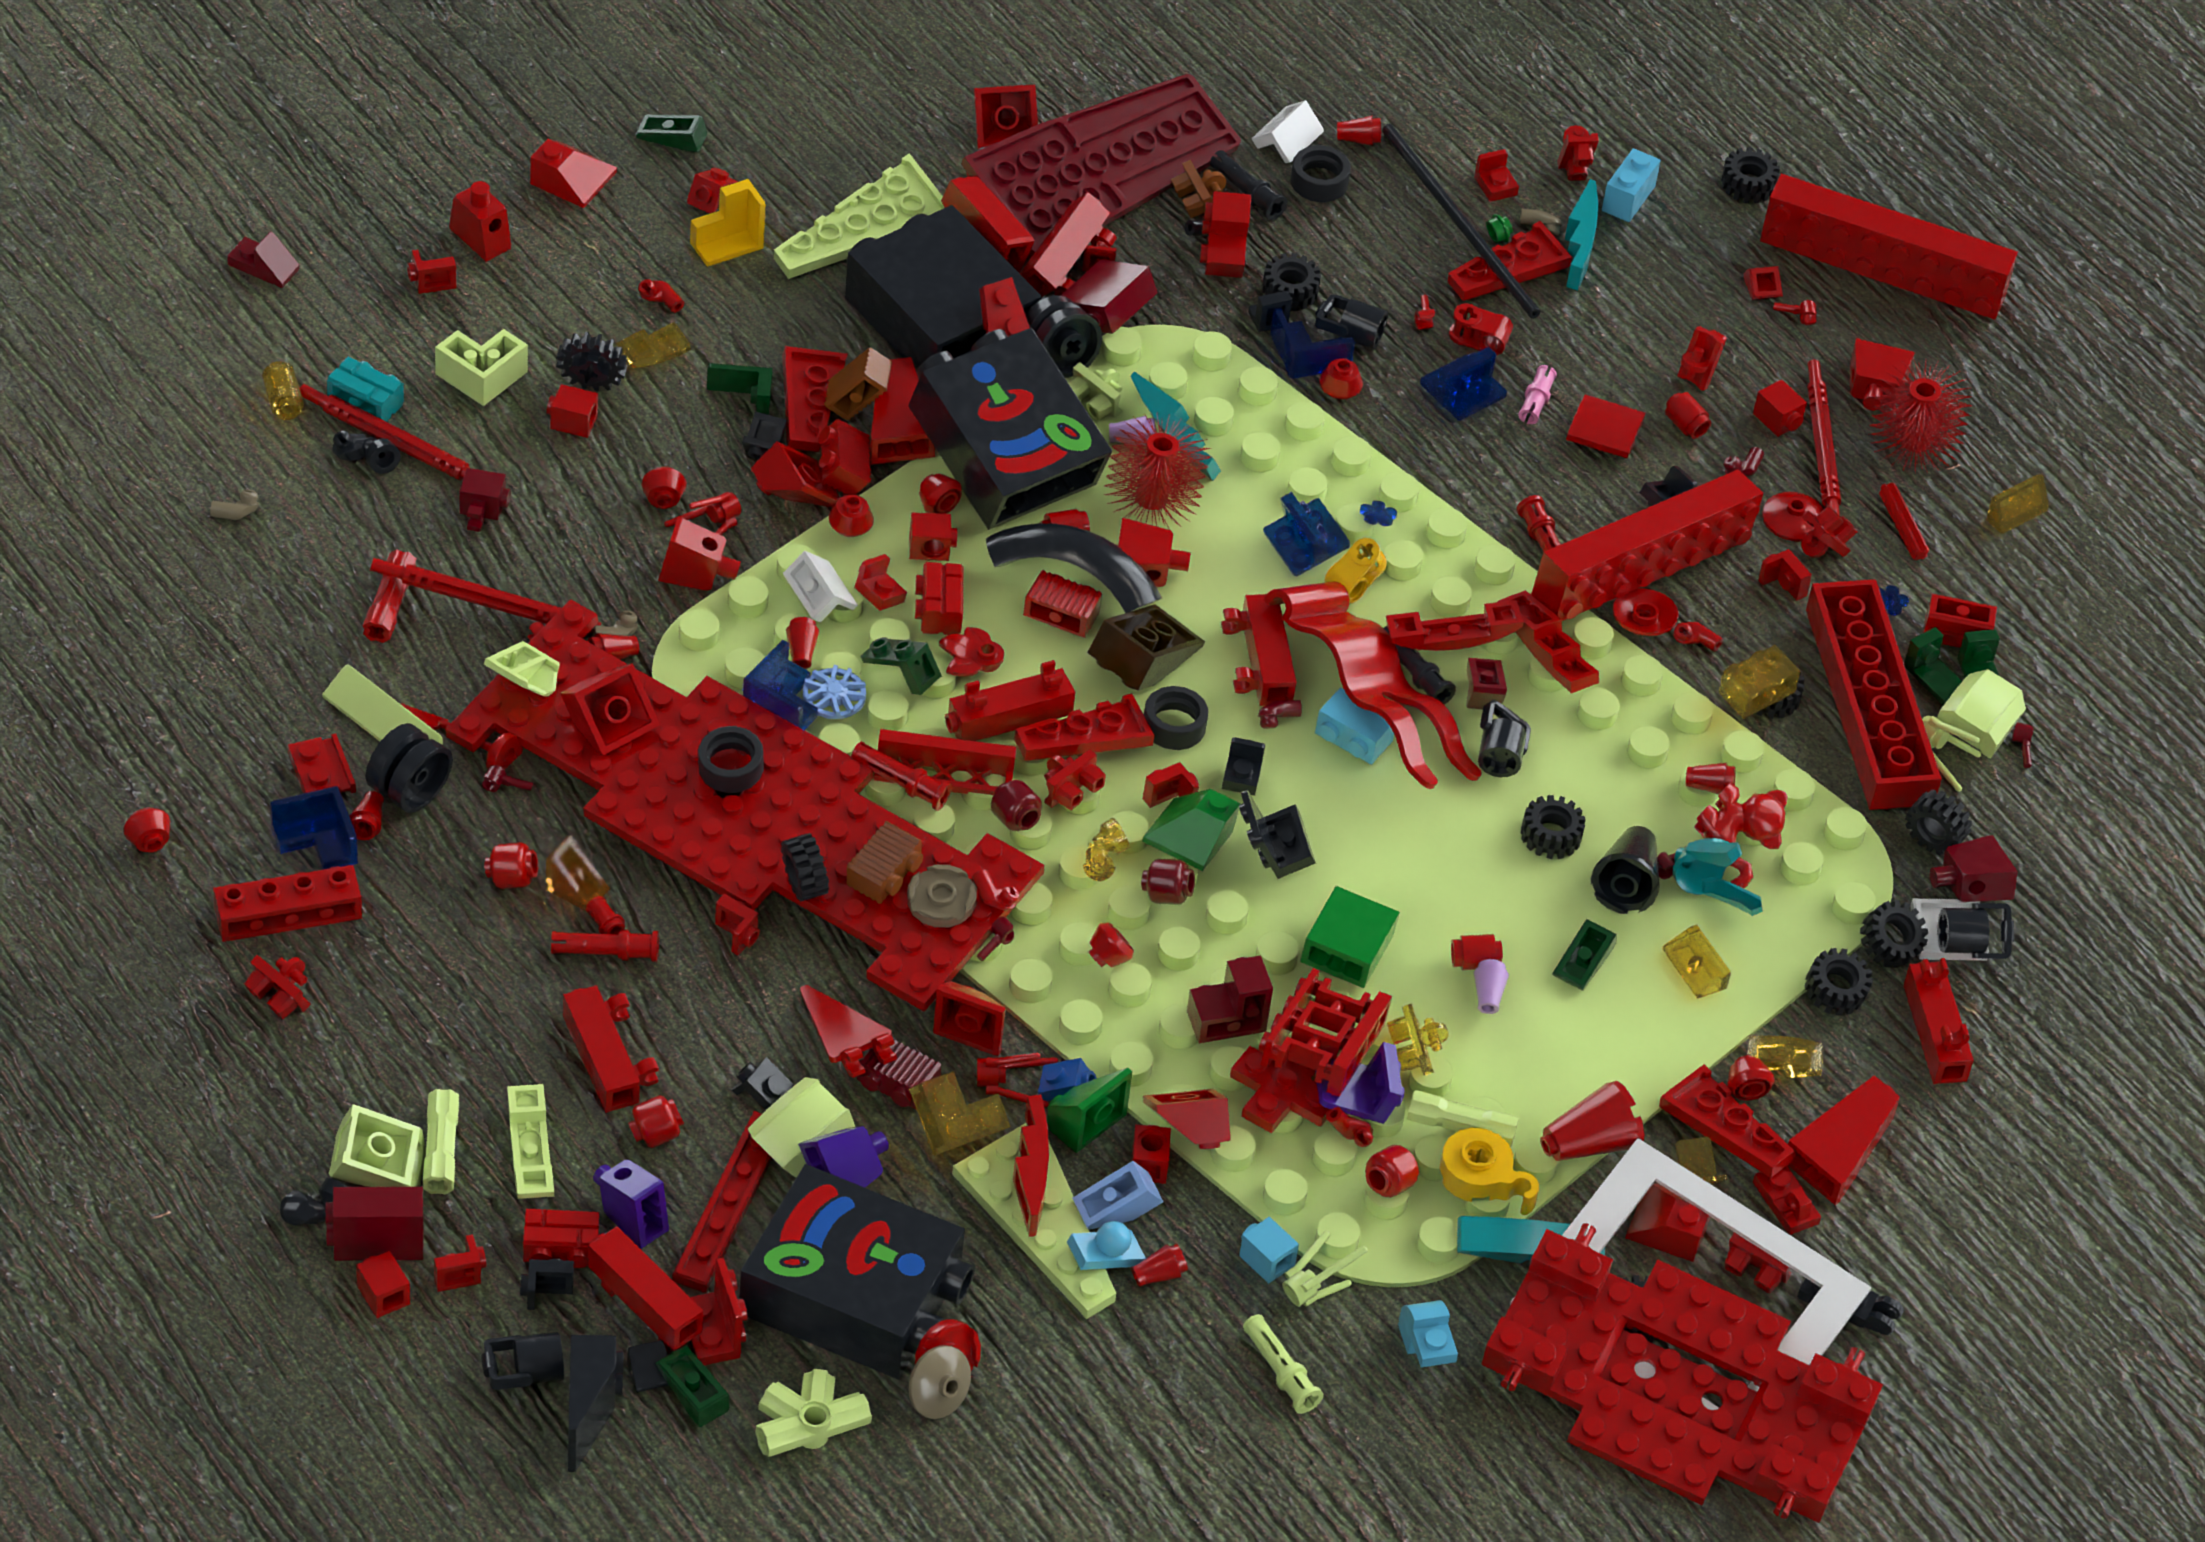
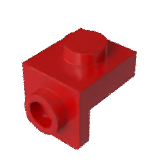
(706, 189)
(1169, 783)
(739, 920)

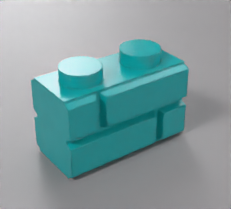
(366, 388)

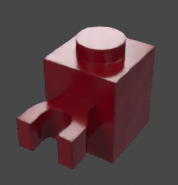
(483, 496)

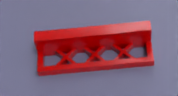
(948, 756)

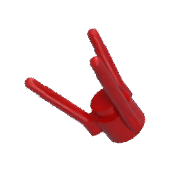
(719, 509)
(993, 1071)

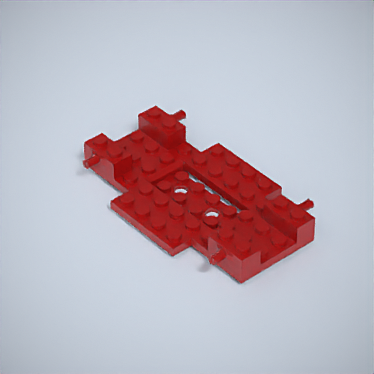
(1572, 1345)

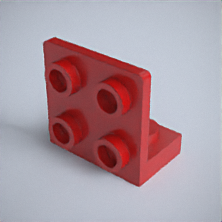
(722, 1319)

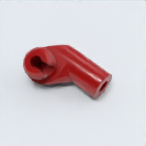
(660, 292)
(1697, 633)
(999, 898)
(1350, 1127)

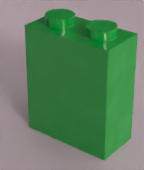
(1349, 937)

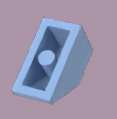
(1118, 1197)

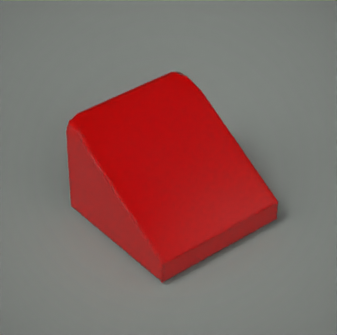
(1093, 254)
(1763, 282)

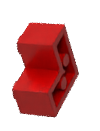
(1227, 227)

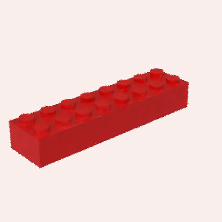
(1888, 246)
(1647, 545)
(1872, 693)

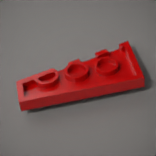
(1525, 257)
(1002, 308)
(1101, 730)

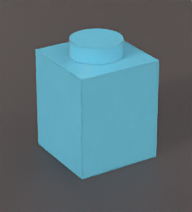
(1268, 1249)

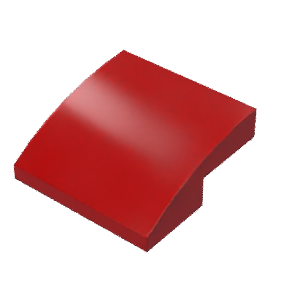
(1605, 426)

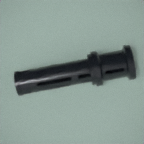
(1260, 190)
(1425, 674)

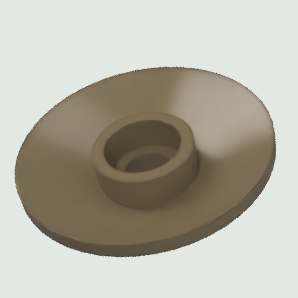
(939, 1382)

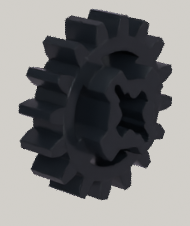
(591, 361)

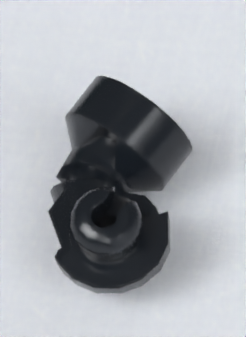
(378, 453)
(303, 1209)

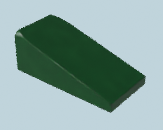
(675, 131)
(1585, 954)
(694, 1386)

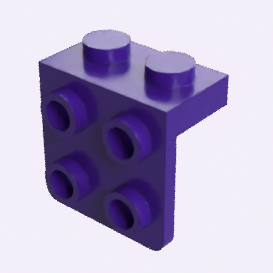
(1371, 1090)

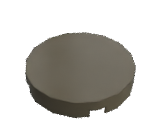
(938, 905)

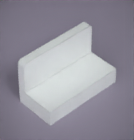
(1290, 130)
(818, 586)

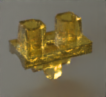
(1429, 1035)

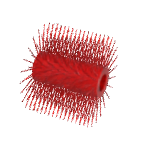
(1919, 415)
(1157, 471)

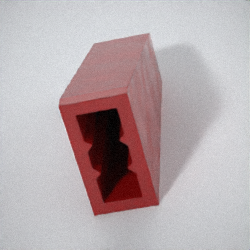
(990, 218)
(895, 430)
(1842, 1138)

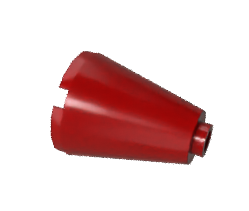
(1594, 1126)

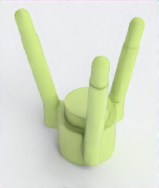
(1939, 734)
(1302, 1286)

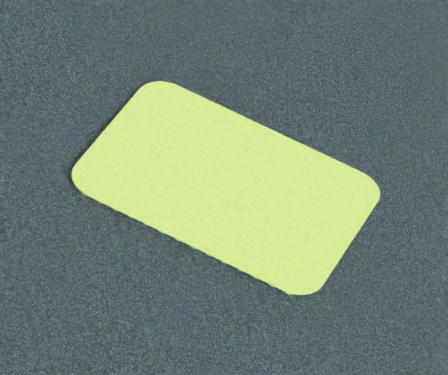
(1434, 855)

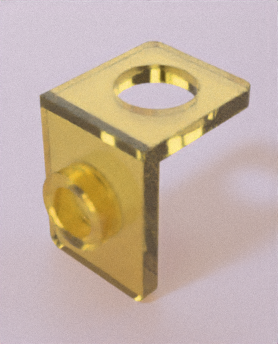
(1698, 1158)

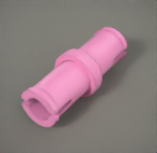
(1537, 394)

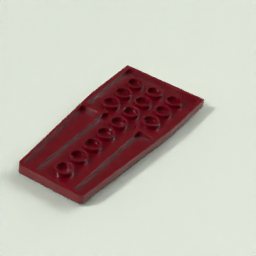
(1113, 150)

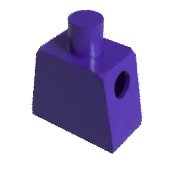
(847, 1154)
(633, 1201)

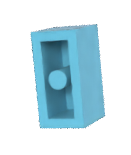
(1631, 185)
(1353, 728)

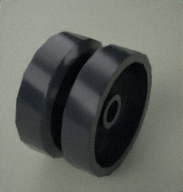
(1065, 332)
(409, 767)

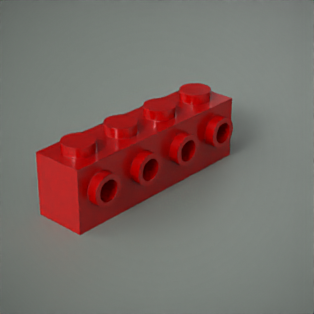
(287, 903)

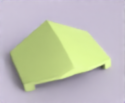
(526, 668)

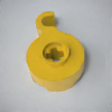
(1481, 1166)

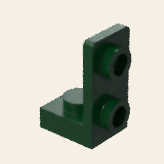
(742, 379)
(1978, 651)
(911, 656)
(1927, 668)

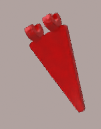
(846, 1032)

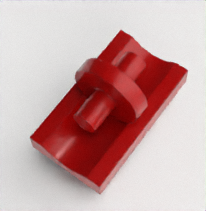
(1577, 152)
(1702, 357)
(1829, 532)
(1069, 775)
(288, 995)
(1743, 1253)

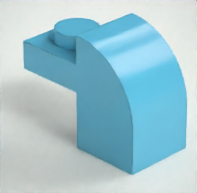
(1427, 1333)

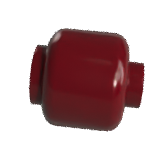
(1016, 805)
(1168, 881)

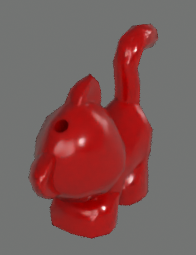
(1758, 818)

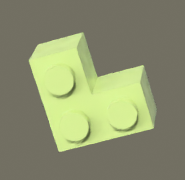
(484, 369)

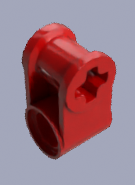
(1482, 329)

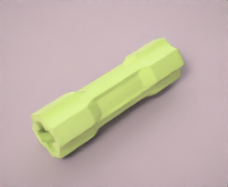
(1437, 1111)
(440, 1147)

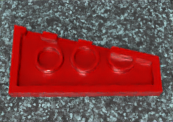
(805, 389)
(1717, 1115)

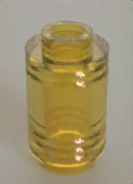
(283, 390)

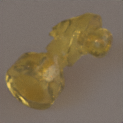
(1110, 838)

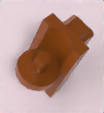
(1203, 188)

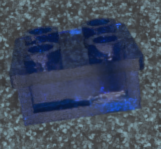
(1466, 384)
(1305, 534)

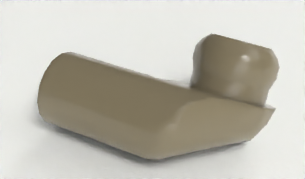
(1531, 216)
(237, 510)
(624, 626)

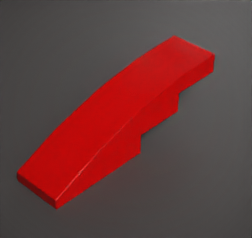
(1551, 646)
(1032, 1166)

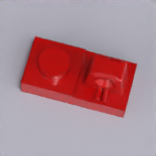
(1787, 1200)

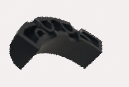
(1081, 548)

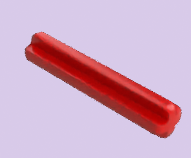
(1904, 521)

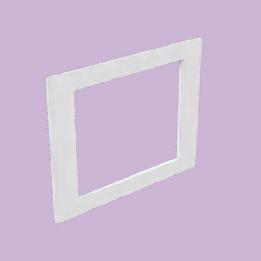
(1644, 1165)

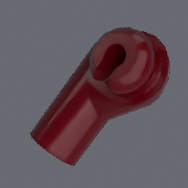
(1748, 466)
(1278, 708)

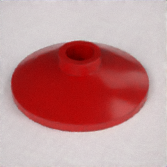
(1784, 514)
(1646, 612)

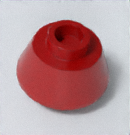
(1341, 379)
(663, 487)
(940, 493)
(851, 516)
(148, 829)
(1109, 946)
(1749, 1078)

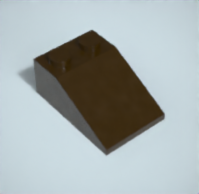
(1143, 646)

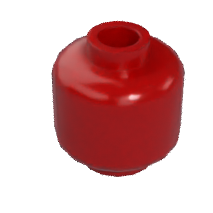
(511, 865)
(656, 1121)
(1391, 1171)

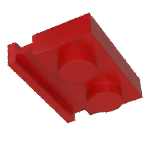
(321, 765)

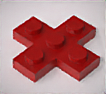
(1277, 1091)

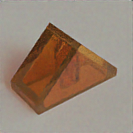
(573, 875)

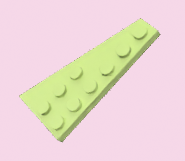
(868, 212)
(990, 1181)

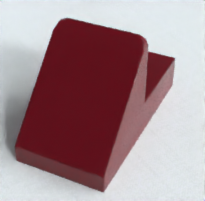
(264, 260)
(1485, 682)

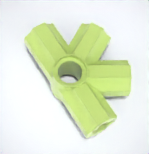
(797, 1414)

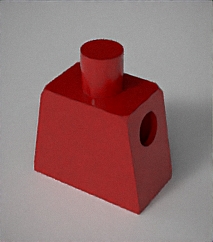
(481, 221)
(1868, 367)
(1152, 549)
(696, 557)

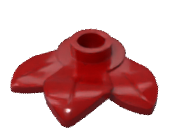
(972, 652)

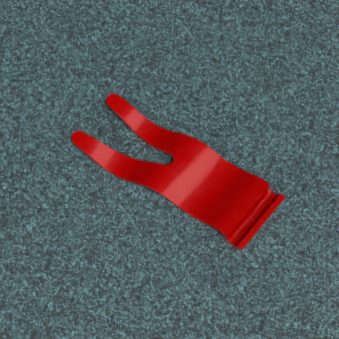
(1371, 670)

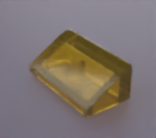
(2018, 504)
(1698, 962)

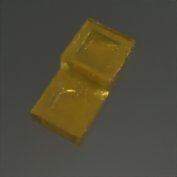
(655, 348)
(1794, 1055)

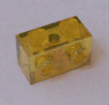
(1759, 681)

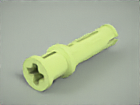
(1290, 1374)

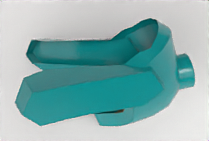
(1701, 869)

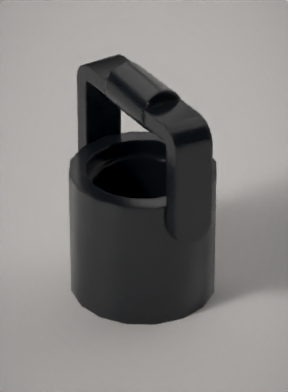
(1359, 320)
(1502, 740)
(1968, 930)
(536, 1360)

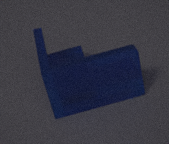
(1301, 355)
(777, 683)
(317, 821)

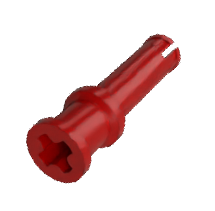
(1540, 525)
(914, 781)
(624, 945)

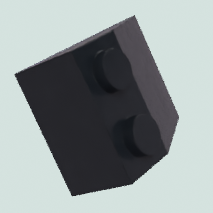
(594, 1382)

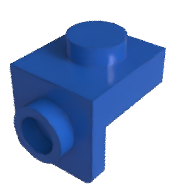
(1062, 1077)

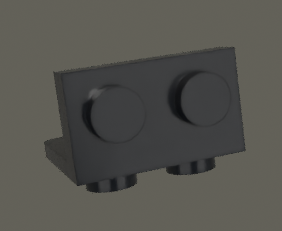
(1279, 836)

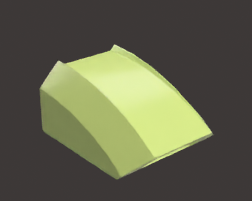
(1985, 708)
(797, 1116)
(377, 1150)

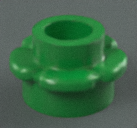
(1499, 228)

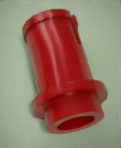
(604, 916)

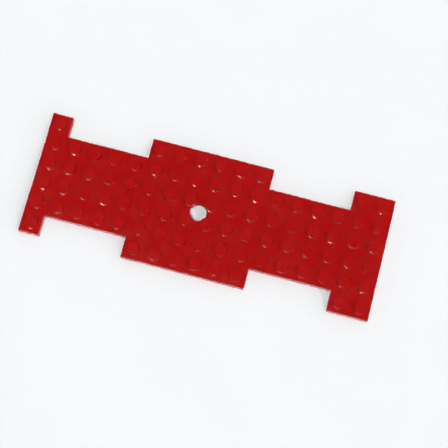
(733, 843)

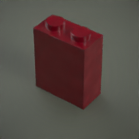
(1113, 292)
(375, 1221)

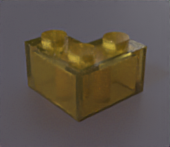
(949, 1120)

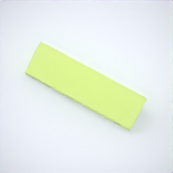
(370, 705)

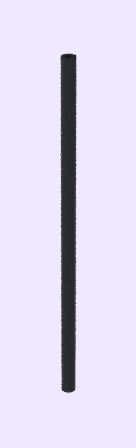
(1461, 221)

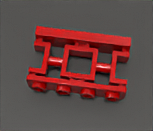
(1317, 1048)

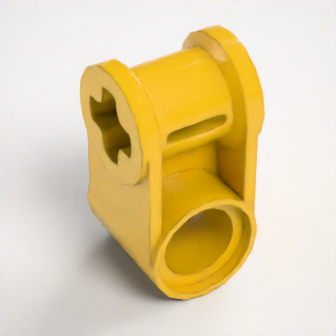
(1356, 570)

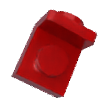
(1494, 176)
(432, 274)
(1789, 571)
(878, 585)
(460, 1269)

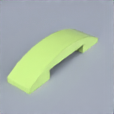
(530, 1141)

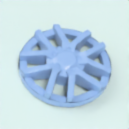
(835, 692)

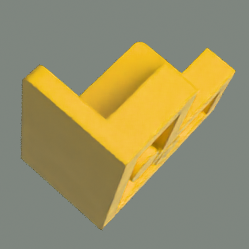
(732, 229)

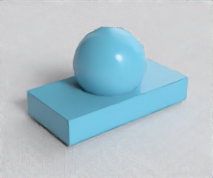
(1107, 1248)

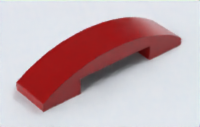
(1455, 632)

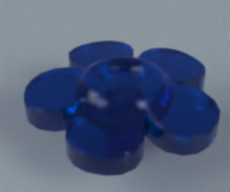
(1378, 513)
(1894, 601)

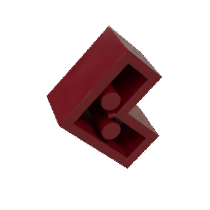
(1234, 1007)

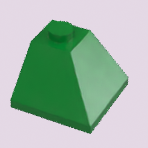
(1194, 827)
(1089, 1109)

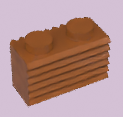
(858, 384)
(884, 862)

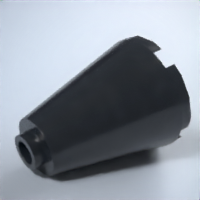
(1628, 872)

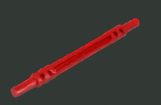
(381, 429)
(1823, 437)
(468, 591)

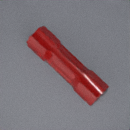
(383, 613)

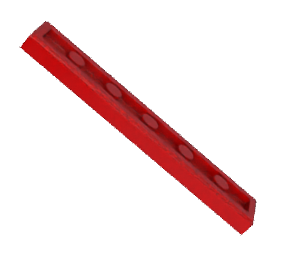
(723, 1212)

